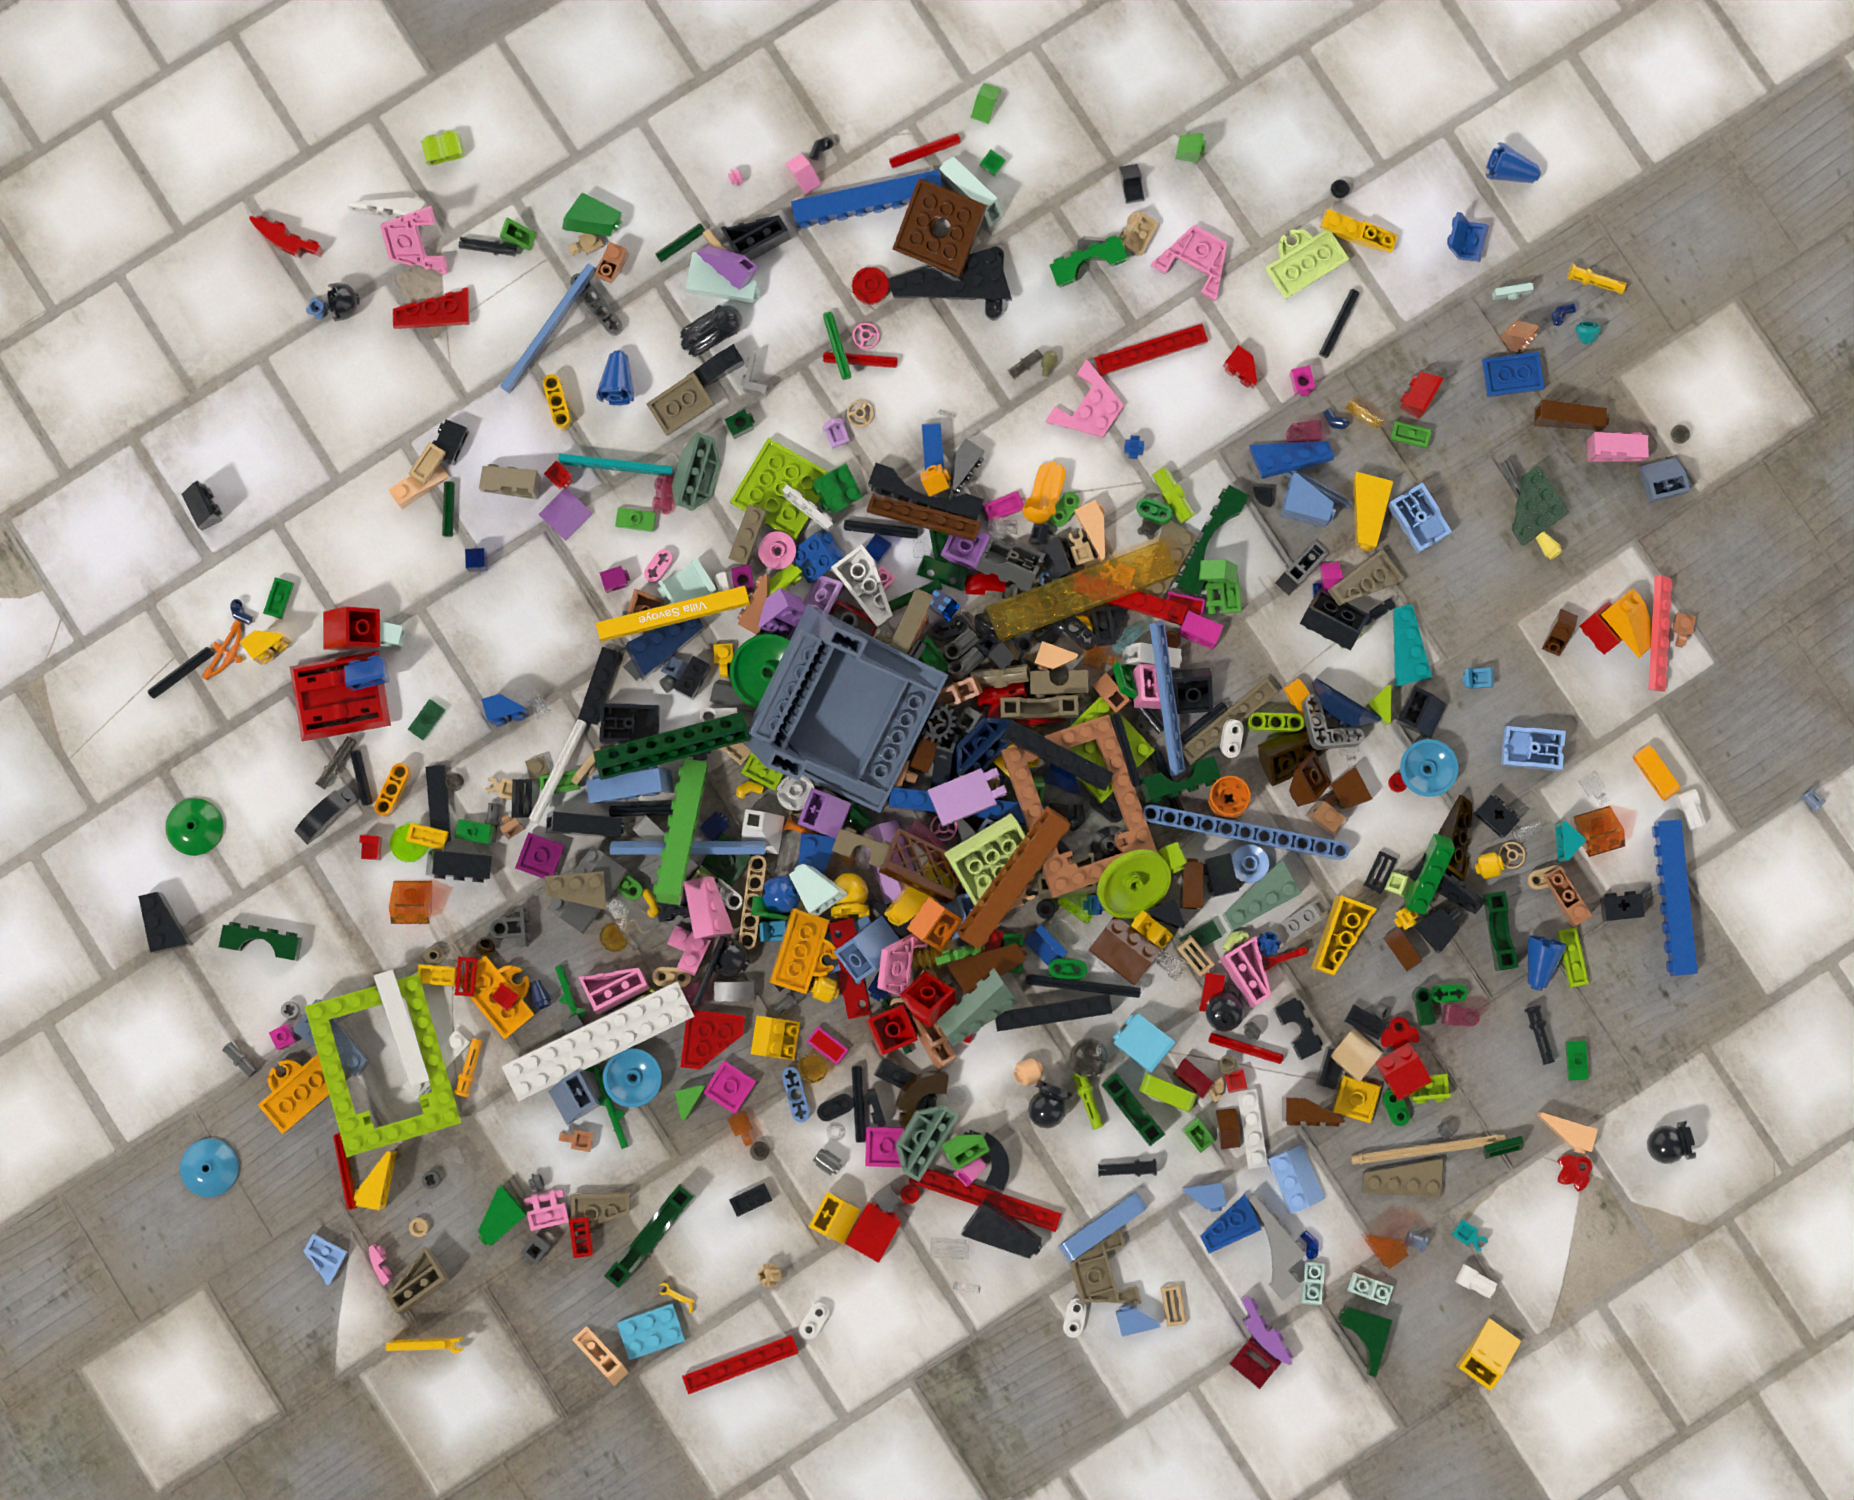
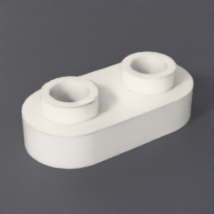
(1229, 738)
(1073, 1317)
(814, 1321)

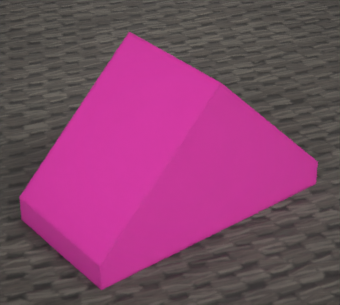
(1330, 575)

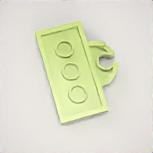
(1305, 261)

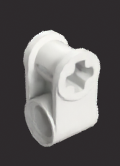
(727, 894)

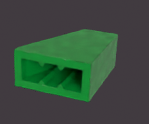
(592, 217)
(500, 1217)

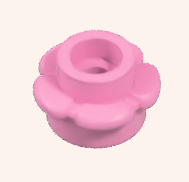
(735, 177)

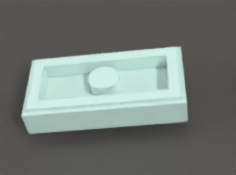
(1512, 292)

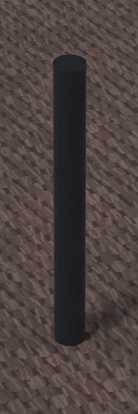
(709, 972)

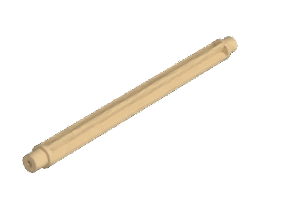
(1425, 1149)

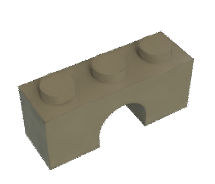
(750, 527)
(1042, 686)
(848, 842)

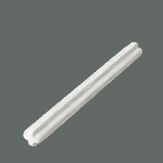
(558, 771)

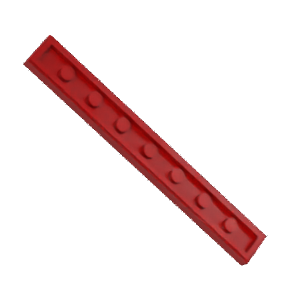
(975, 1195)

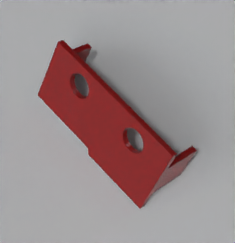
(860, 613)
(998, 693)
(847, 930)
(852, 995)

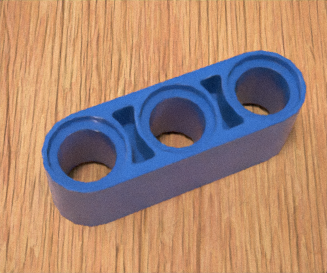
(932, 444)

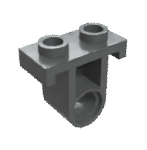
(514, 927)

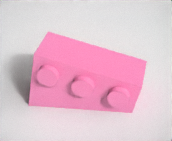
(1617, 447)
(707, 908)
(1247, 972)
(613, 988)

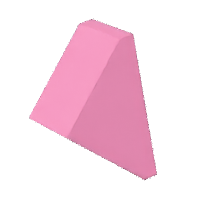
(803, 173)

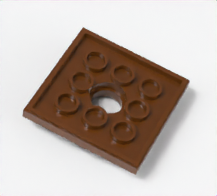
(917, 233)

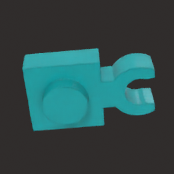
(1467, 1234)

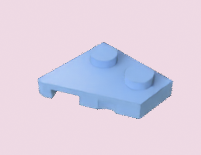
(325, 1257)

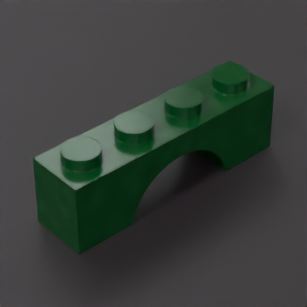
(1158, 786)
(1497, 920)
(284, 946)
(1132, 1109)

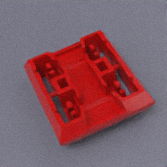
(334, 700)

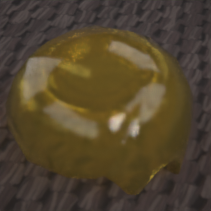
(611, 938)
(812, 1068)

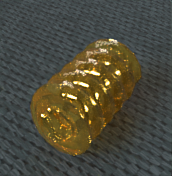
(925, 958)

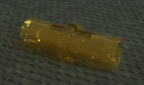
(1363, 414)

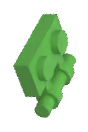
(1229, 597)
(959, 953)

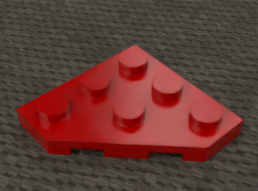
(708, 1036)

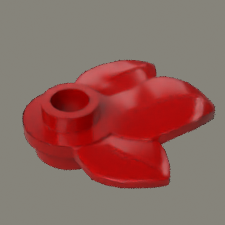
(1396, 1037)
(1572, 1173)

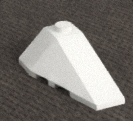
(864, 584)

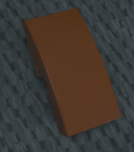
(1402, 949)

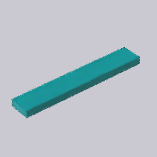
(616, 465)

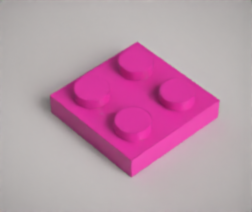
(729, 1087)
(881, 1147)

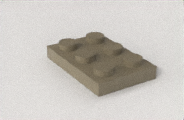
(680, 404)

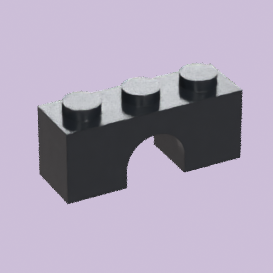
(1308, 1042)

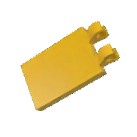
(425, 1344)

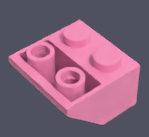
(1147, 687)

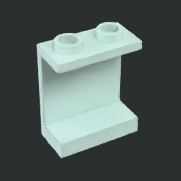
(687, 584)

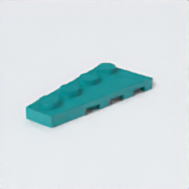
(1408, 648)

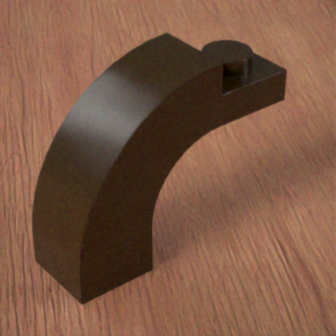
(916, 1088)

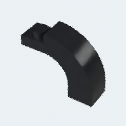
(324, 813)
(1000, 1166)

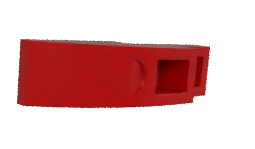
(279, 236)

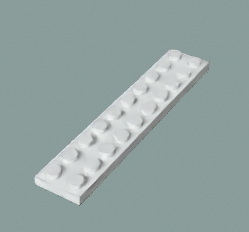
(598, 1040)

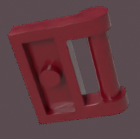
(1251, 1368)

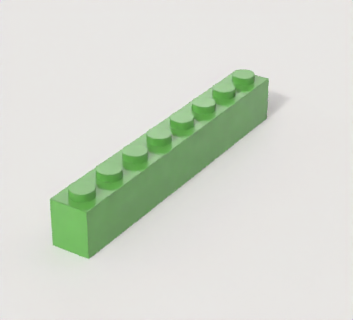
(681, 831)

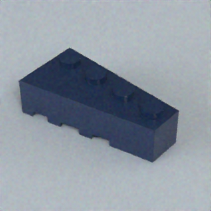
(660, 644)

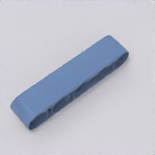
(1102, 1226)

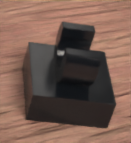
(1039, 533)

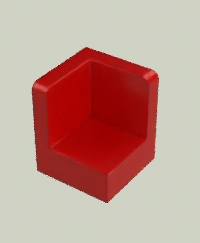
(371, 847)
(505, 997)

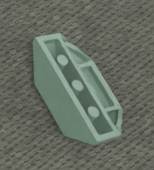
(696, 472)
(923, 1139)

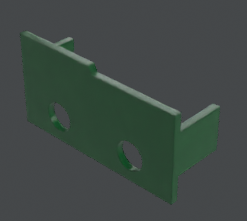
(943, 572)

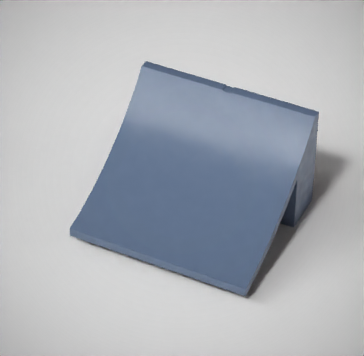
(843, 709)

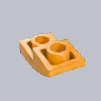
(1296, 693)

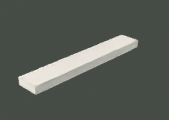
(401, 1028)

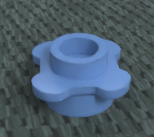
(315, 302)

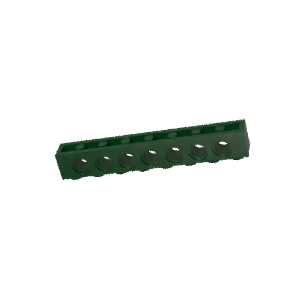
(671, 745)

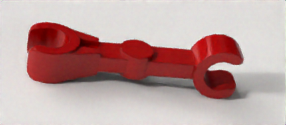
(1284, 957)

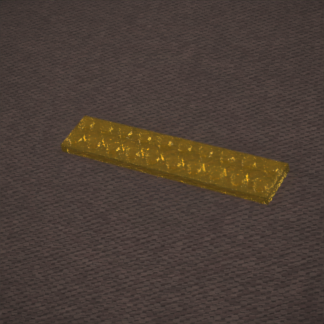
(1081, 591)

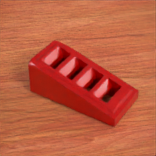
(581, 1253)

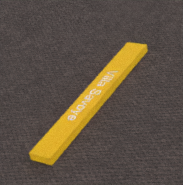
(672, 613)

